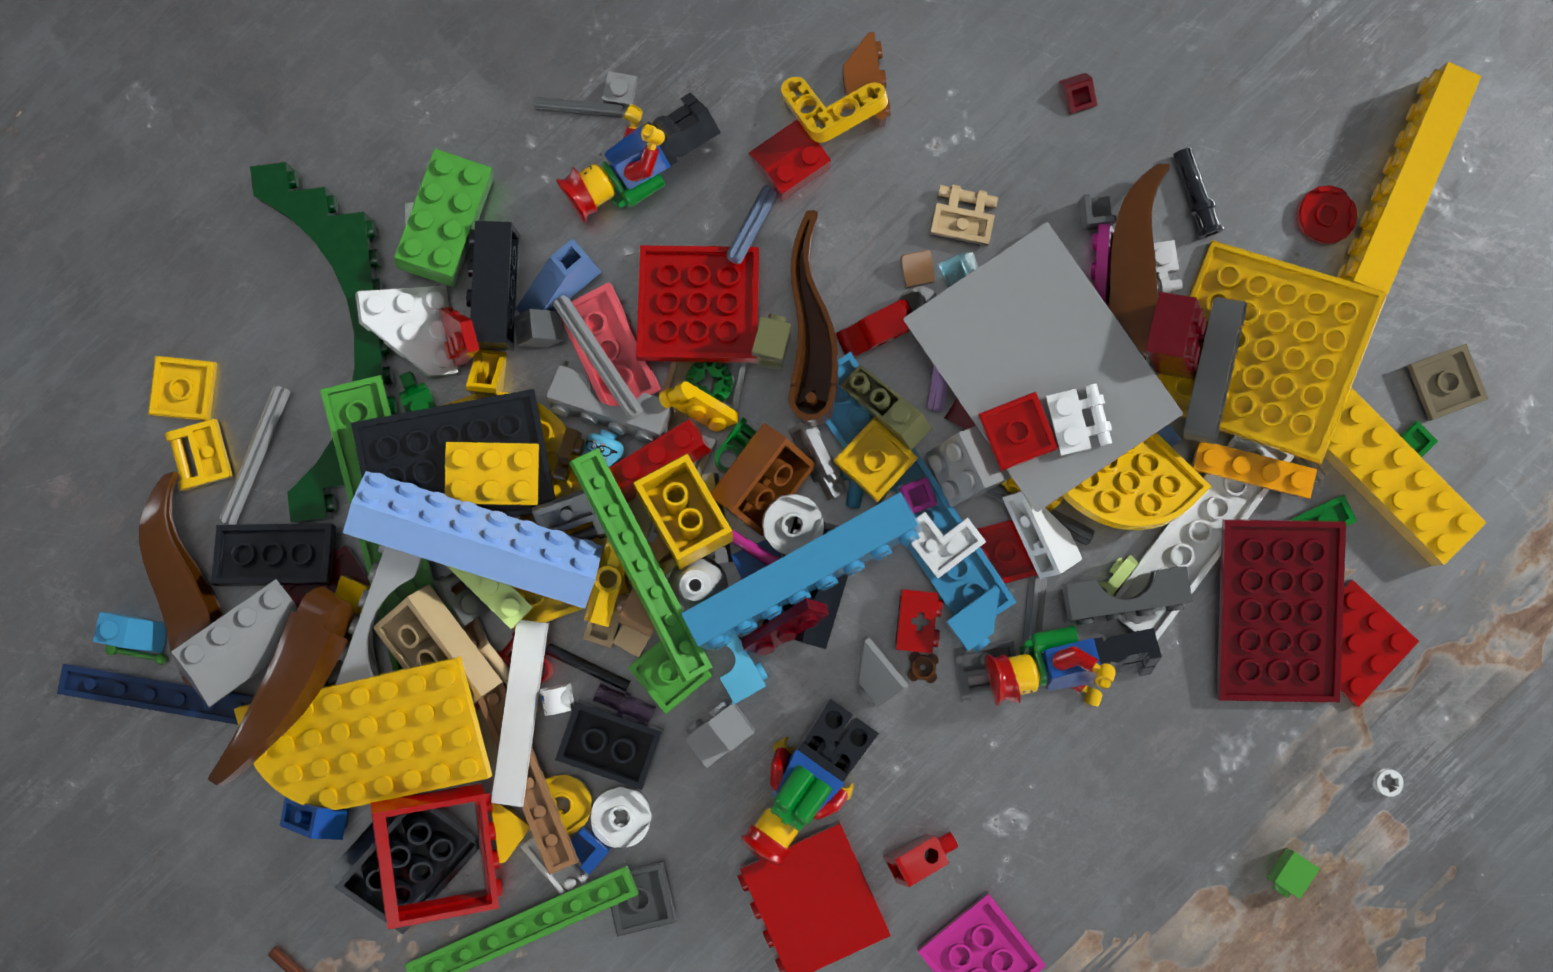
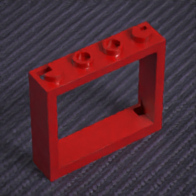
(449, 906)

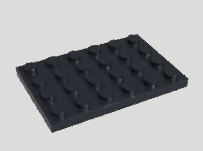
(413, 443)

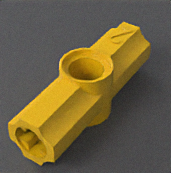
(604, 599)

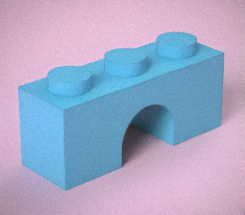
(745, 676)

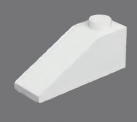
(1043, 536)

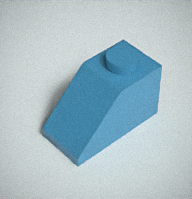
(976, 620)
(130, 632)

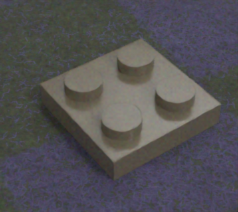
(1447, 382)

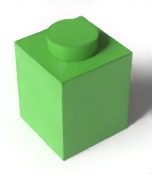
(1292, 874)

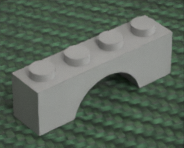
(572, 396)

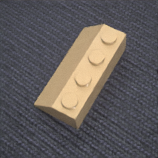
(425, 632)

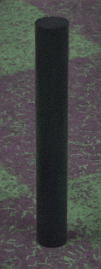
(587, 667)

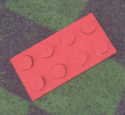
(614, 333)

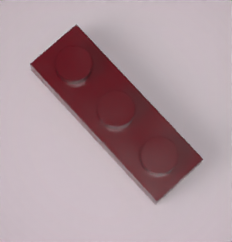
(785, 627)

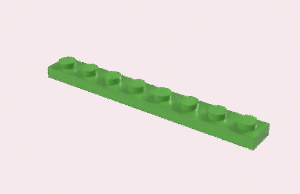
(639, 564)
(529, 924)

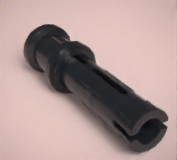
(1202, 206)

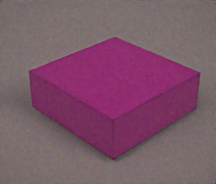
(919, 495)

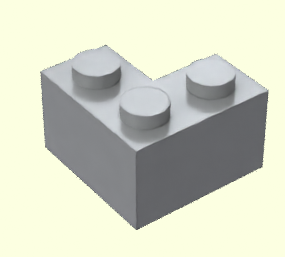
(720, 733)

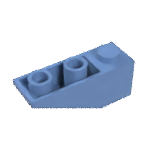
(562, 274)

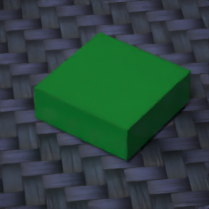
(1419, 438)

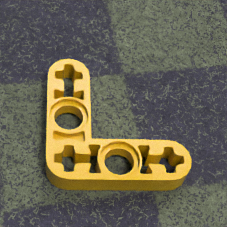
(830, 117)

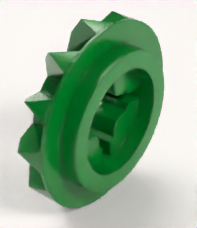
(717, 370)

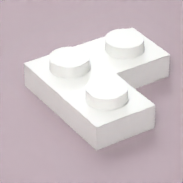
(945, 551)

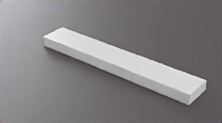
(519, 713)

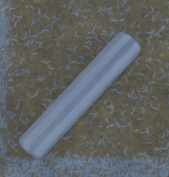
(751, 224)

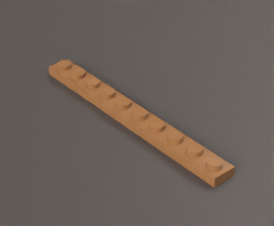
(538, 801)

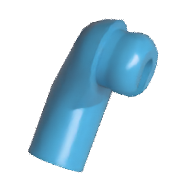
(854, 494)

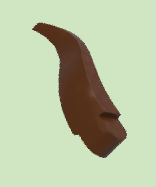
(1133, 262)
(816, 361)
(177, 581)
(292, 681)

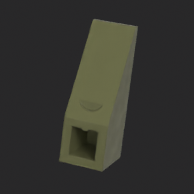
(887, 407)

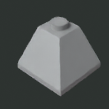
(877, 675)

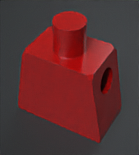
(909, 861)

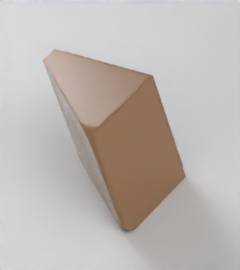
(917, 268)

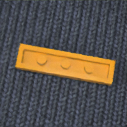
(1254, 469)

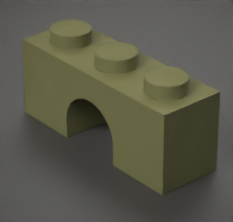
(772, 341)

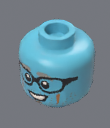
(607, 444)

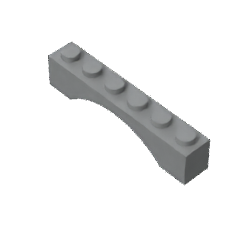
(388, 574)

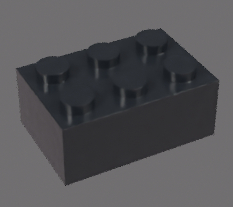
(609, 744)

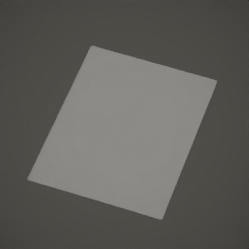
(1043, 328)

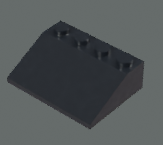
(425, 857)

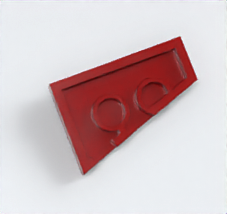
(460, 336)

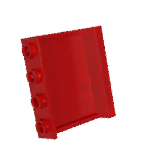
(814, 902)

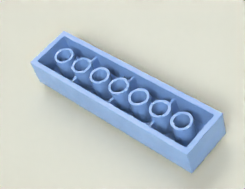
(473, 539)

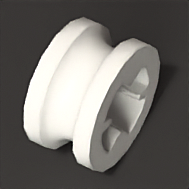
(1396, 788)

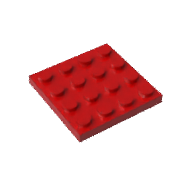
(696, 304)

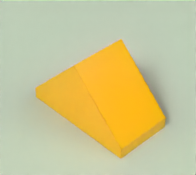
(487, 373)
(510, 829)

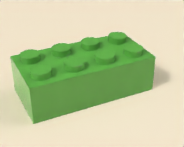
(442, 217)

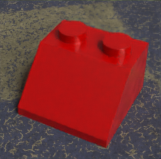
(790, 160)

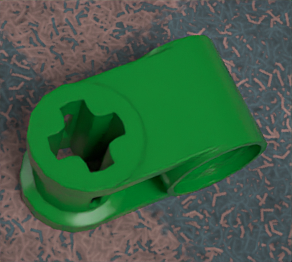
(735, 442)

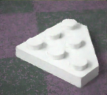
(409, 325)

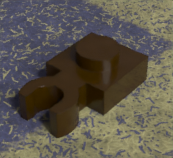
(570, 447)

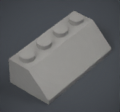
(235, 644)

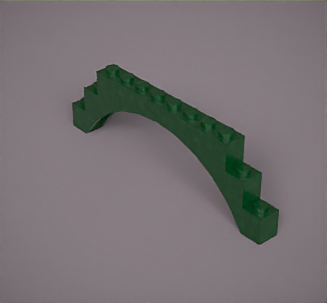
(349, 249)

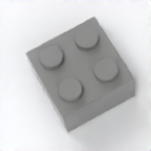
(965, 466)

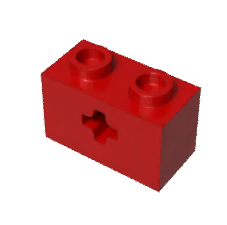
(907, 635)

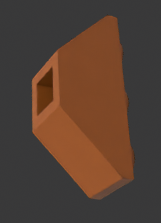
(863, 69)

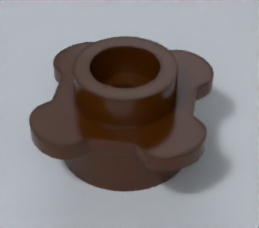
(929, 661)

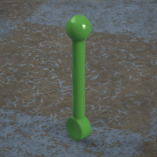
(159, 658)

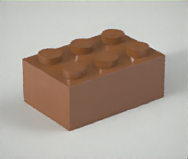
(760, 474)

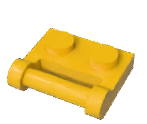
(207, 451)

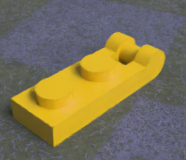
(699, 406)

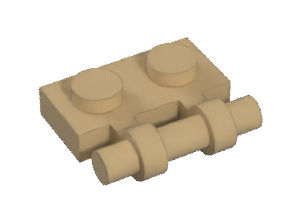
(963, 223)

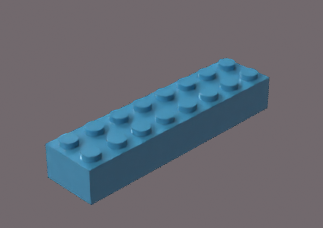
(802, 572)

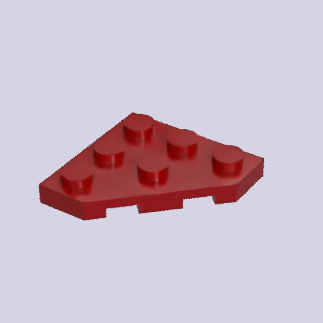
(1370, 644)

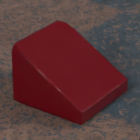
(1078, 92)
(959, 417)

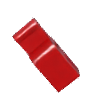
(875, 329)

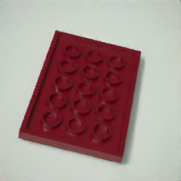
(1281, 610)

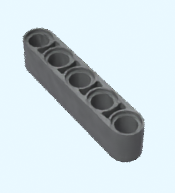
(1215, 370)

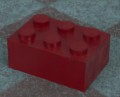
(1176, 335)

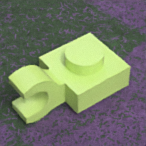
(1120, 572)

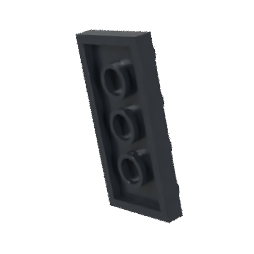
(273, 551)

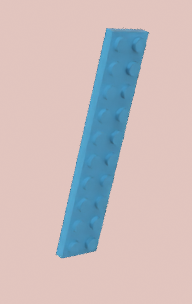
(973, 573)

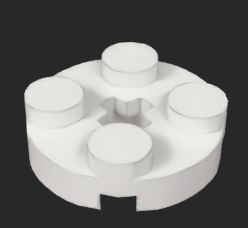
(785, 508)
(603, 817)

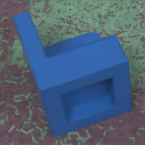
(589, 849)

